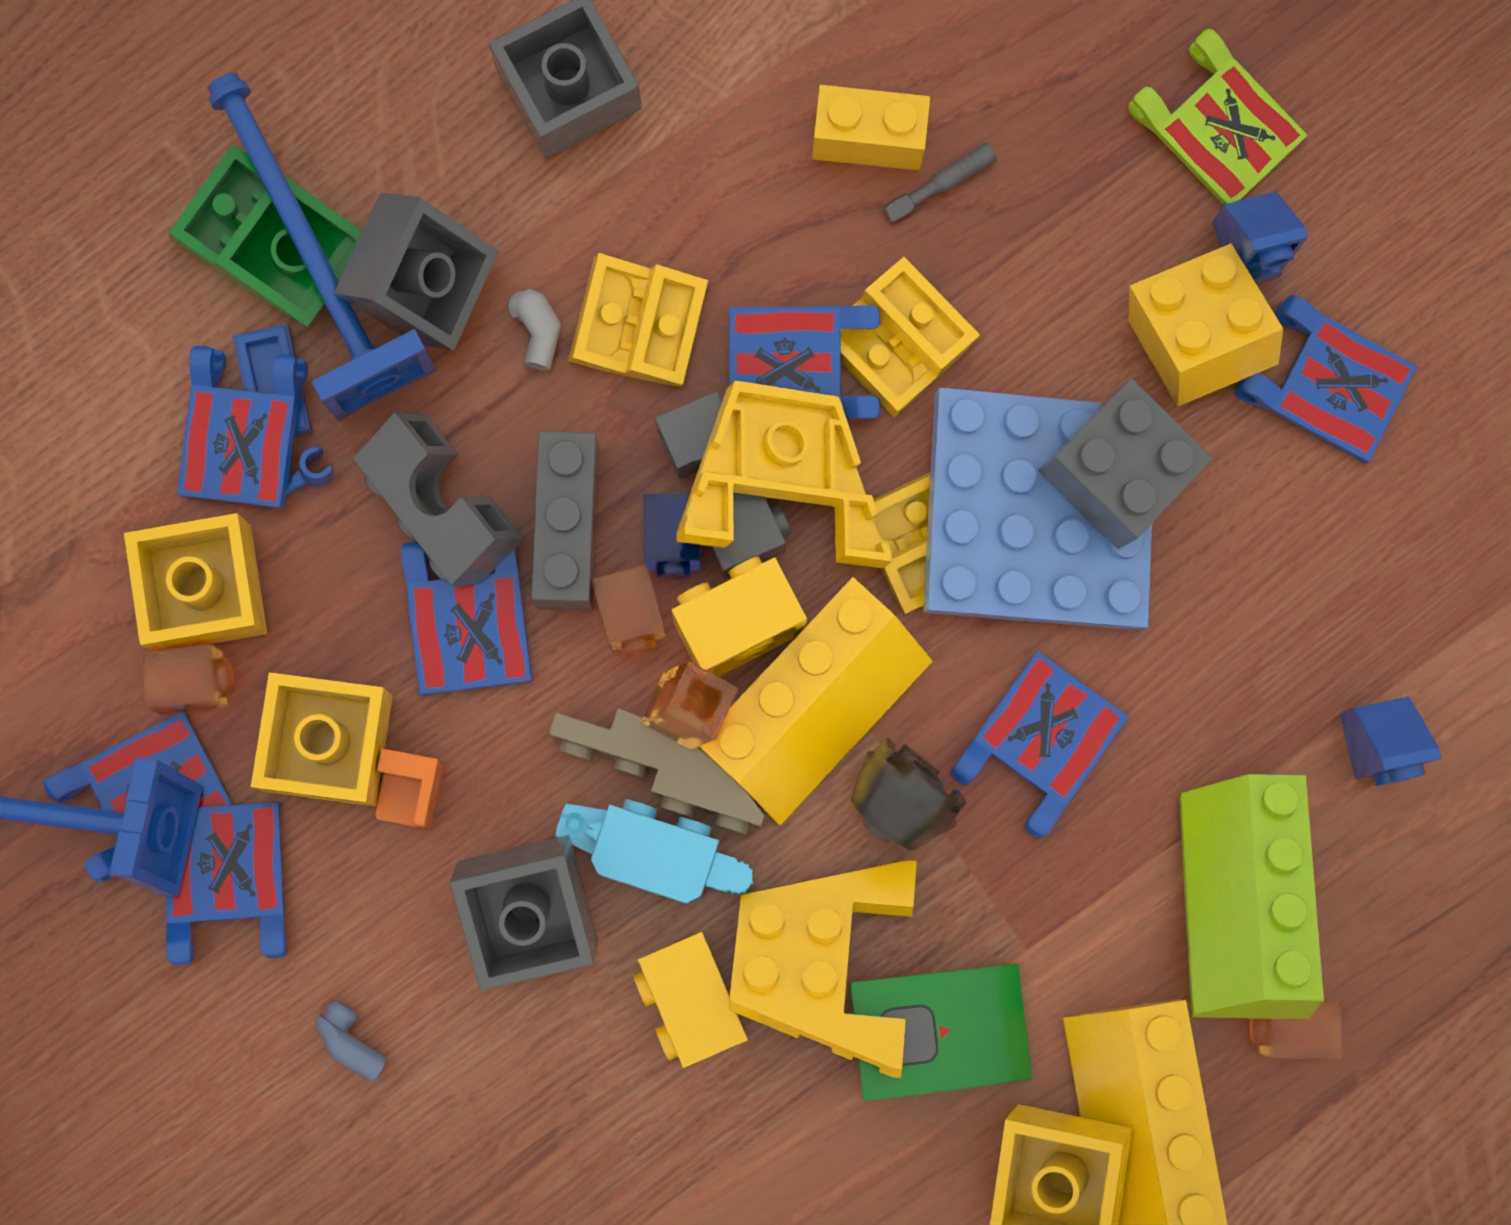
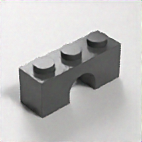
(406, 469)
(565, 521)
(757, 525)

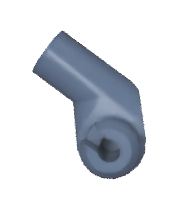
(343, 1046)

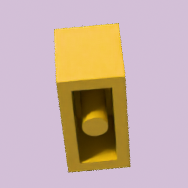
(870, 127)
(690, 1000)

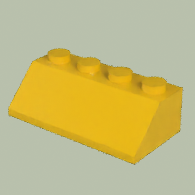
(817, 700)
(1144, 1074)

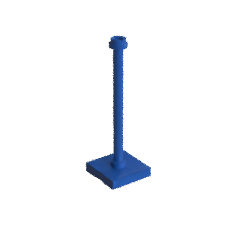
(372, 370)
(151, 830)

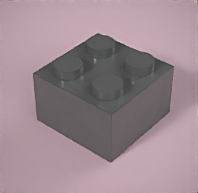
(566, 75)
(416, 270)
(1125, 464)
(524, 912)

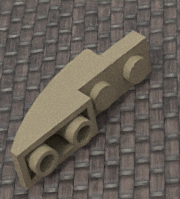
(684, 776)

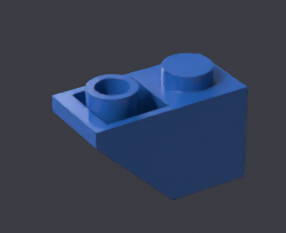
(1262, 233)
(1388, 741)

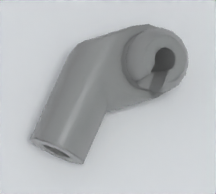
(543, 324)

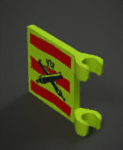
(1227, 129)

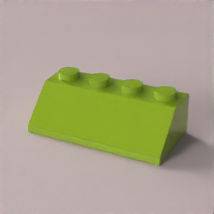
(1251, 899)

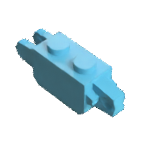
(651, 853)

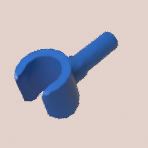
(305, 477)

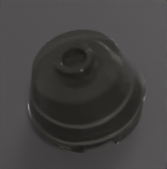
(904, 797)

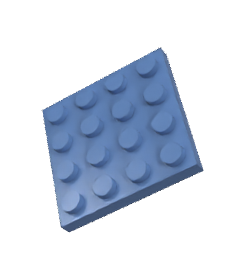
(1005, 535)

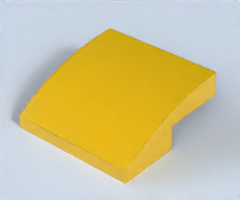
(638, 320)
(914, 342)
(904, 525)

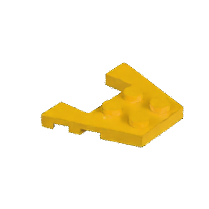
(785, 449)
(796, 958)

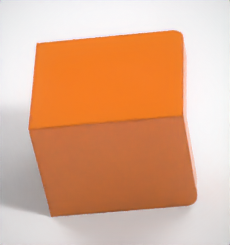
(408, 788)

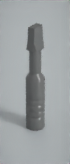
(942, 181)

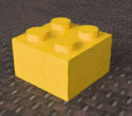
(1204, 324)
(195, 583)
(738, 618)
(321, 739)
(1060, 1170)

